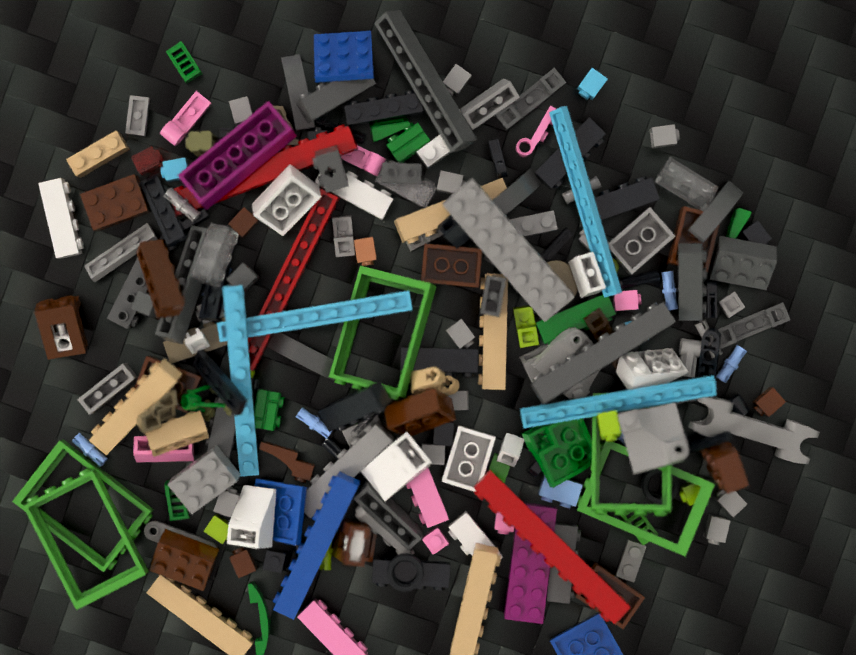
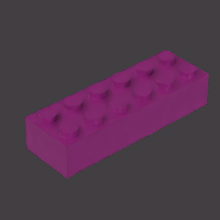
(237, 155)
(528, 574)

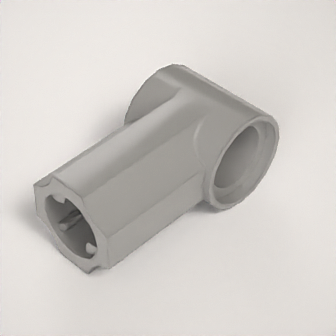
(689, 352)

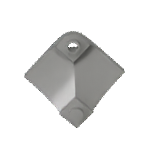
(558, 351)
(653, 436)

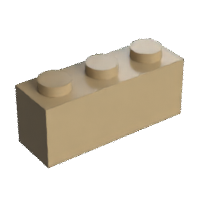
(98, 154)
(177, 433)

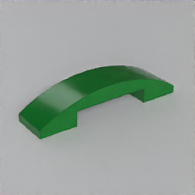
(257, 597)

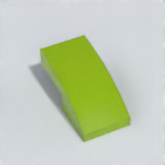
(525, 326)

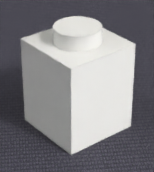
(510, 449)

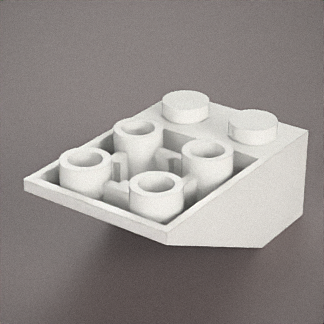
(649, 368)
(396, 466)
(253, 518)

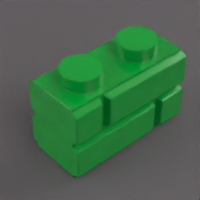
(407, 143)
(267, 409)

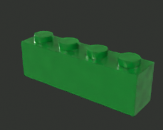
(573, 318)

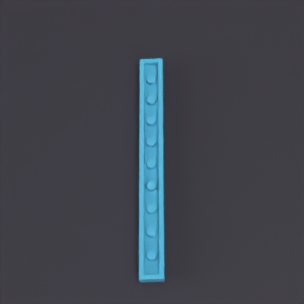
(584, 199)
(323, 314)
(241, 378)
(618, 401)

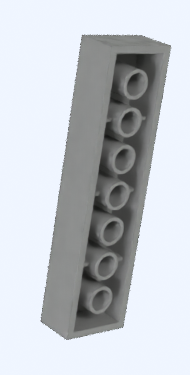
(508, 249)

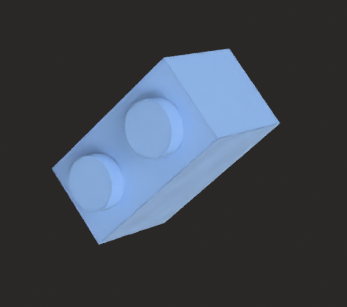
(566, 492)

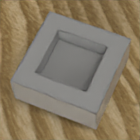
(731, 304)

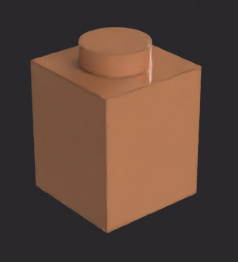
(365, 251)

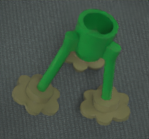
(193, 402)

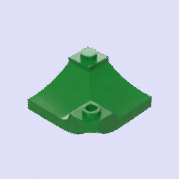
(560, 449)

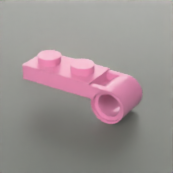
(185, 119)
(539, 135)
(365, 160)

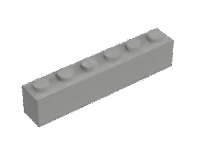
(349, 462)

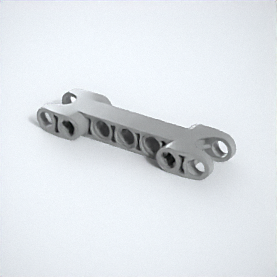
(785, 438)

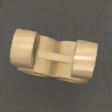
(426, 379)

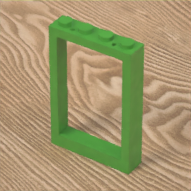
(349, 329)
(622, 509)
(691, 524)
(59, 530)
(77, 597)

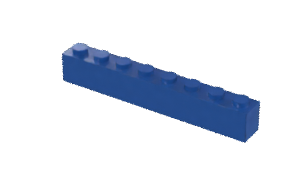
(317, 543)

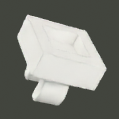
(196, 342)

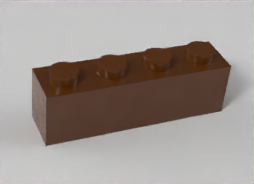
(160, 278)

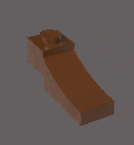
(300, 469)

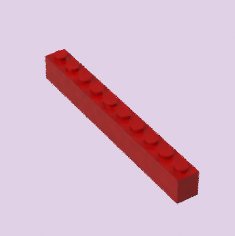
(297, 156)
(293, 269)
(555, 550)

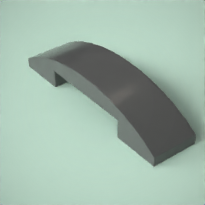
(296, 87)
(531, 99)
(517, 191)
(716, 211)
(753, 324)
(301, 354)

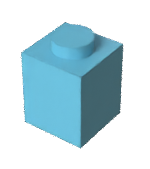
(591, 84)
(172, 168)

